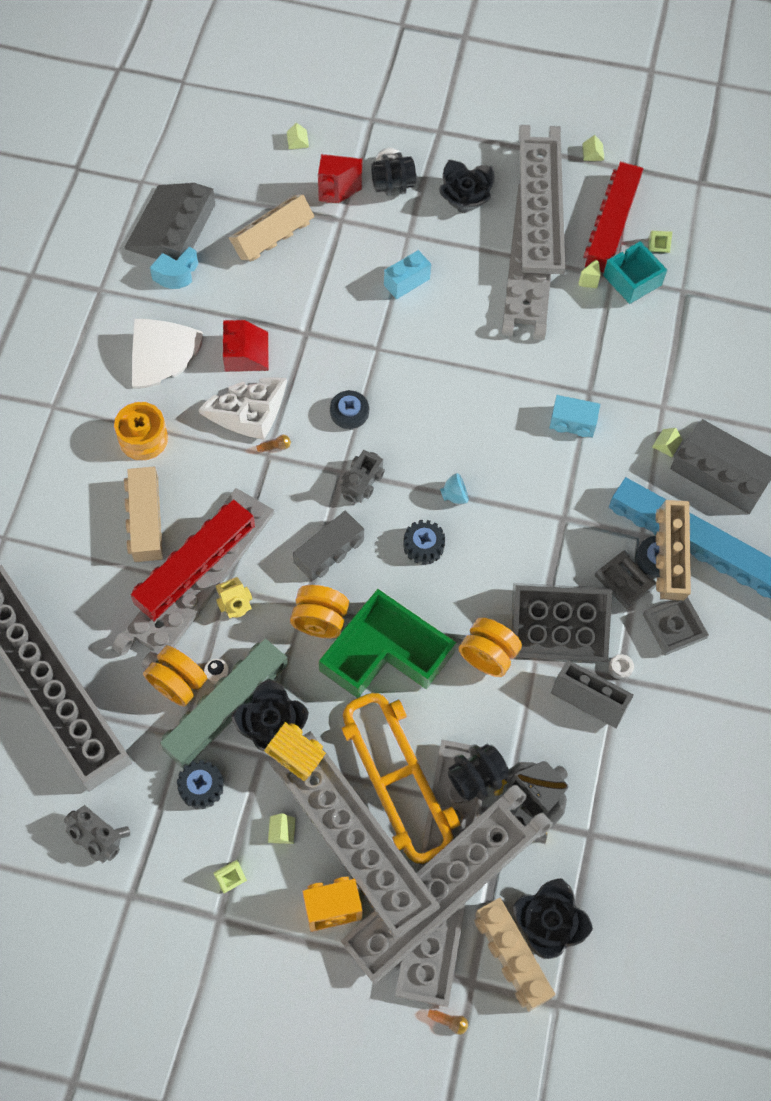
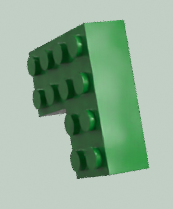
(383, 634)

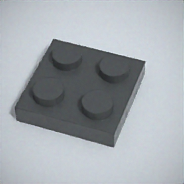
(675, 625)

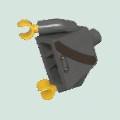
(542, 787)

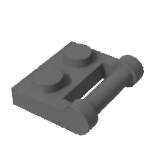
(622, 585)

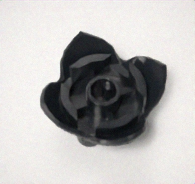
(465, 187)
(267, 701)
(557, 900)

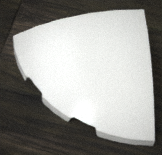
(161, 351)
(247, 408)

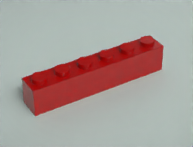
(614, 214)
(192, 560)

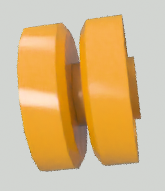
(141, 430)
(319, 611)
(490, 647)
(175, 675)

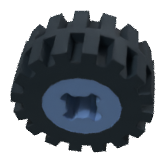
(425, 550)
(203, 792)

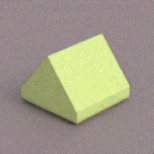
(297, 137)
(593, 149)
(660, 241)
(590, 275)
(668, 441)
(281, 829)
(230, 876)

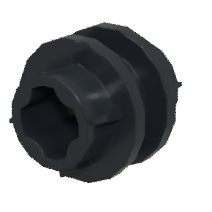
(393, 174)
(474, 774)

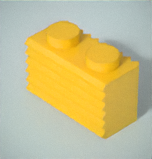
(295, 751)

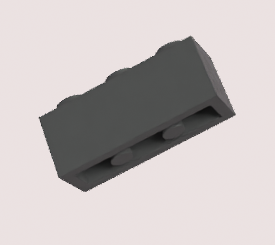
(329, 546)
(592, 694)

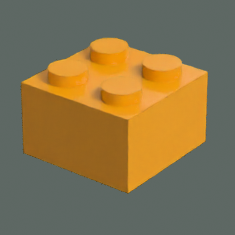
(332, 904)

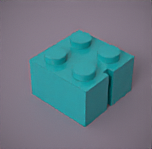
(639, 272)

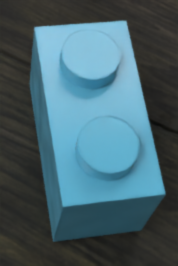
(407, 274)
(574, 416)

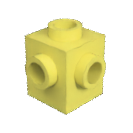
(233, 598)

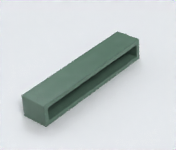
(215, 710)

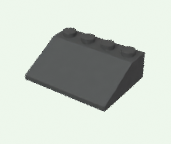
(172, 220)
(724, 466)
(562, 621)

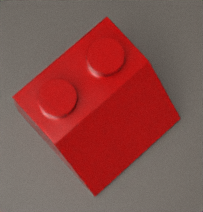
(338, 178)
(244, 346)

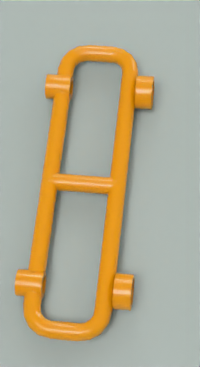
(393, 713)

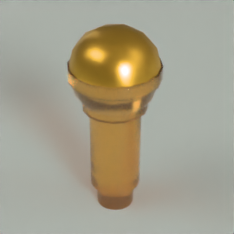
(281, 442)
(457, 1023)

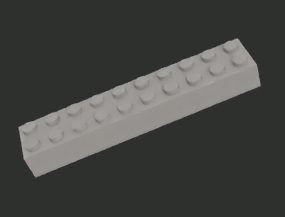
(56, 691)

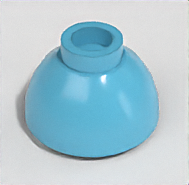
(455, 490)

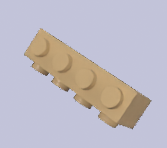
(272, 227)
(144, 514)
(673, 550)
(514, 954)

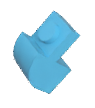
(174, 273)

